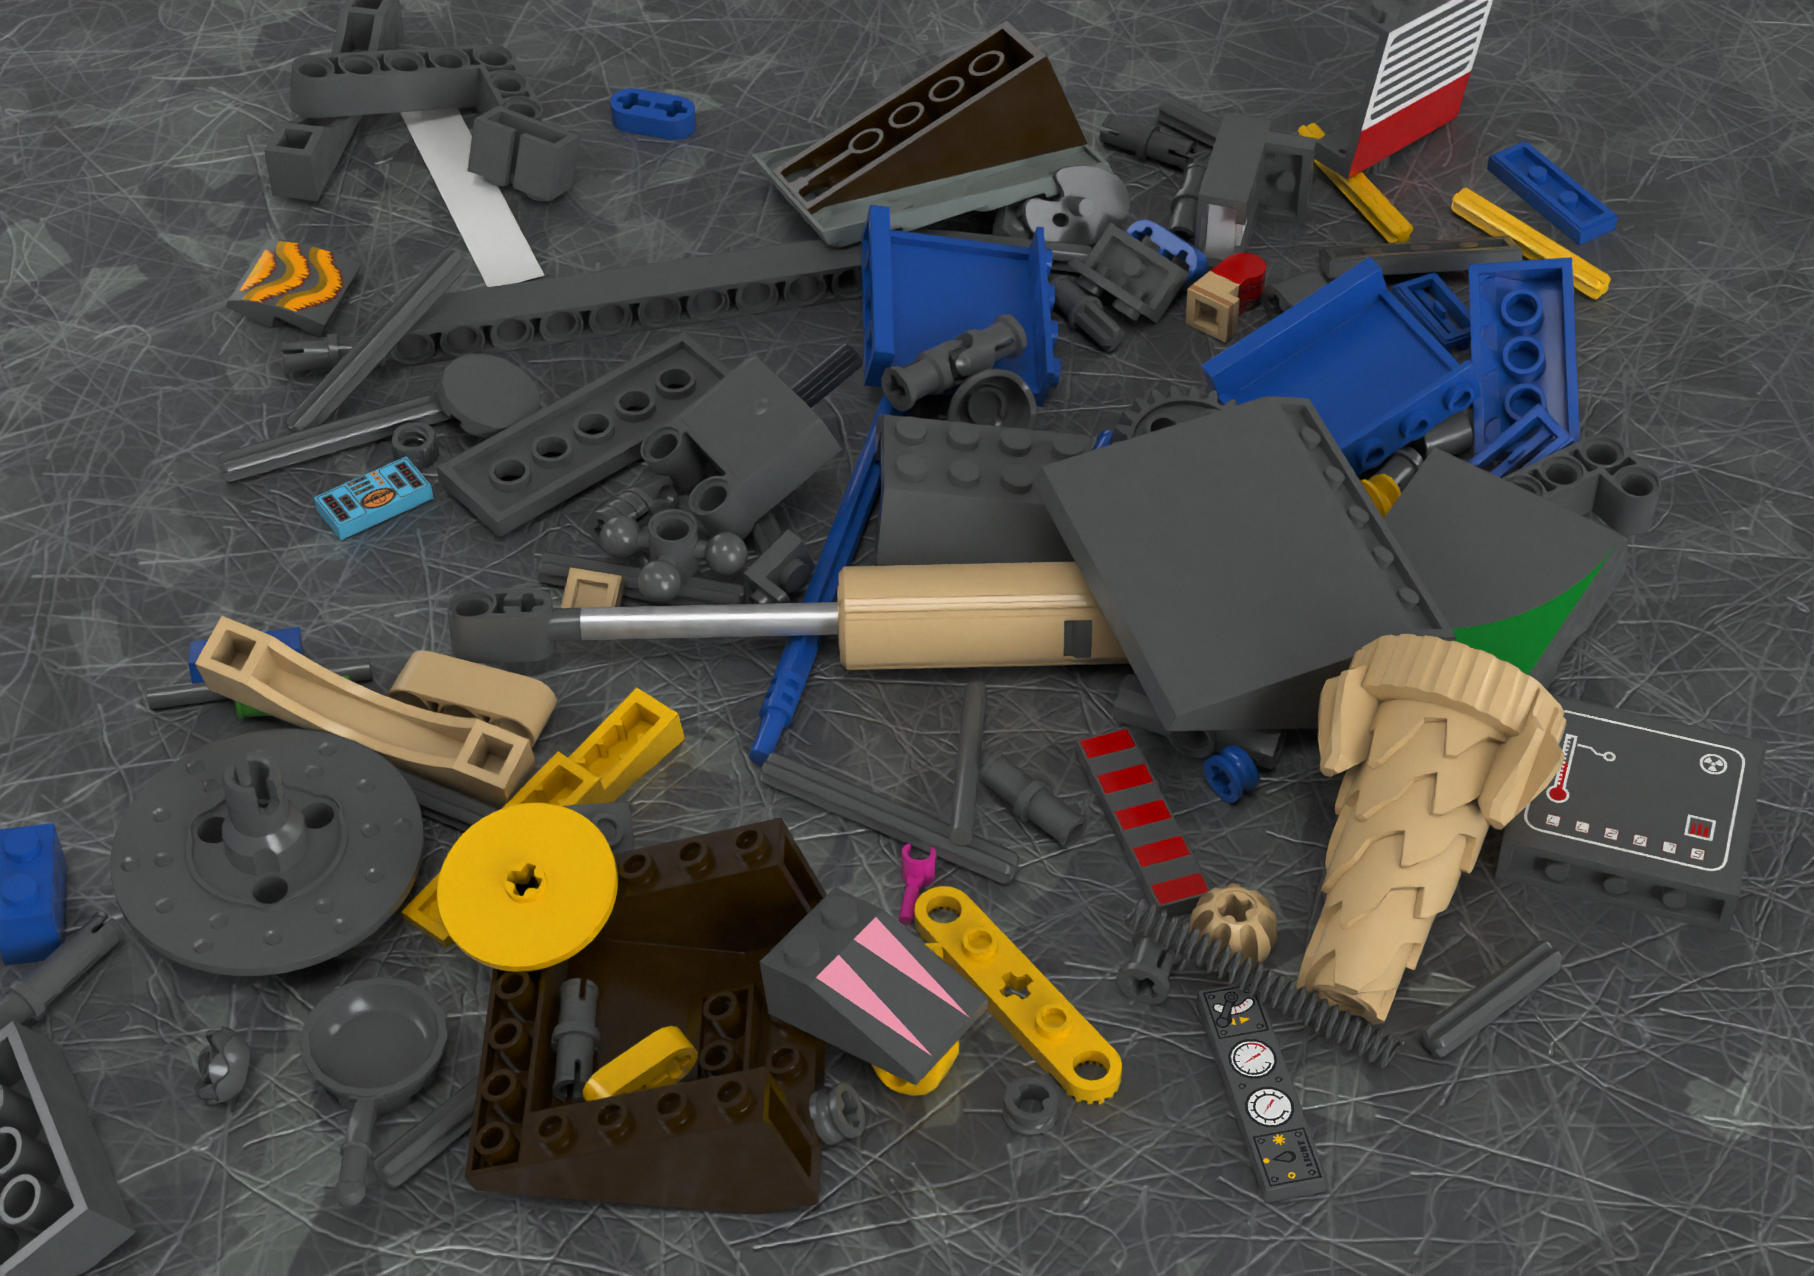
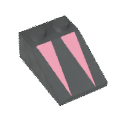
(869, 987)

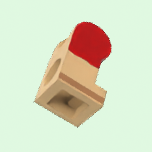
(1225, 293)

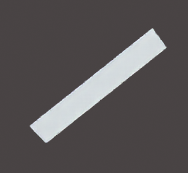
(473, 203)

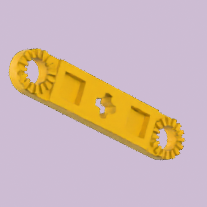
(1041, 1022)

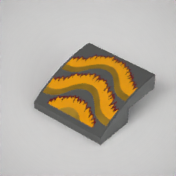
(294, 284)

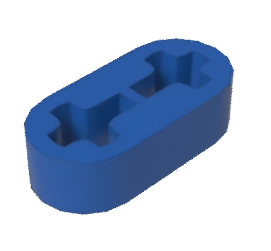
(653, 114)
(1171, 246)

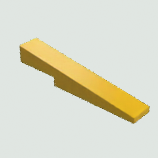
(597, 772)

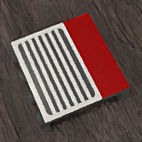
(1413, 78)

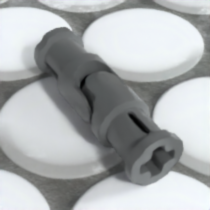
(953, 361)

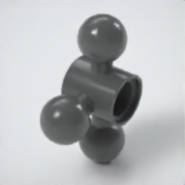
(672, 549)

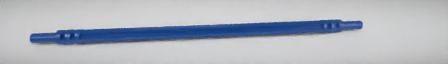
(837, 553)

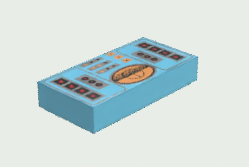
(373, 498)

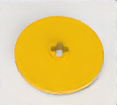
(545, 924)

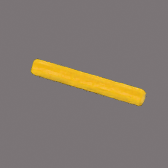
(1365, 197)
(1534, 245)

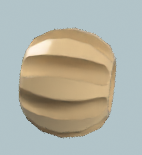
(1238, 920)

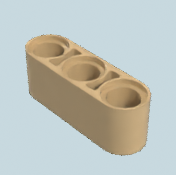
(475, 691)

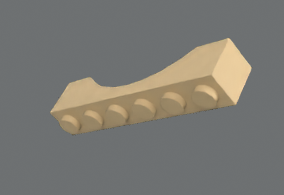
(436, 746)

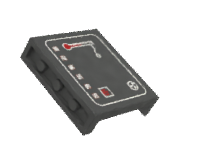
(1641, 816)

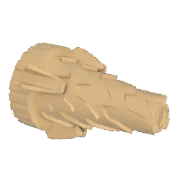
(1432, 757)

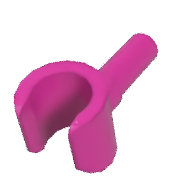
(915, 876)

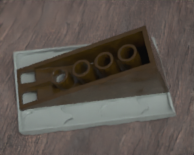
(948, 143)

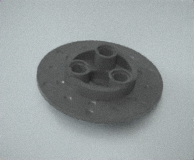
(267, 852)

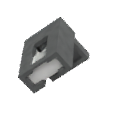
(1251, 178)

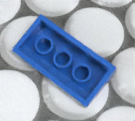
(1523, 347)

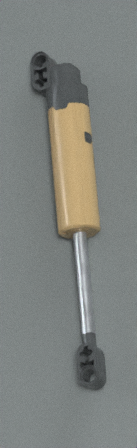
(881, 619)

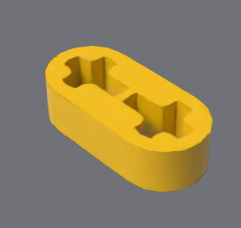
(651, 1063)

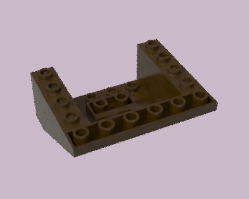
(681, 955)

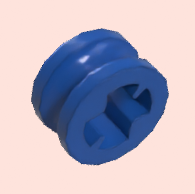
(1231, 773)

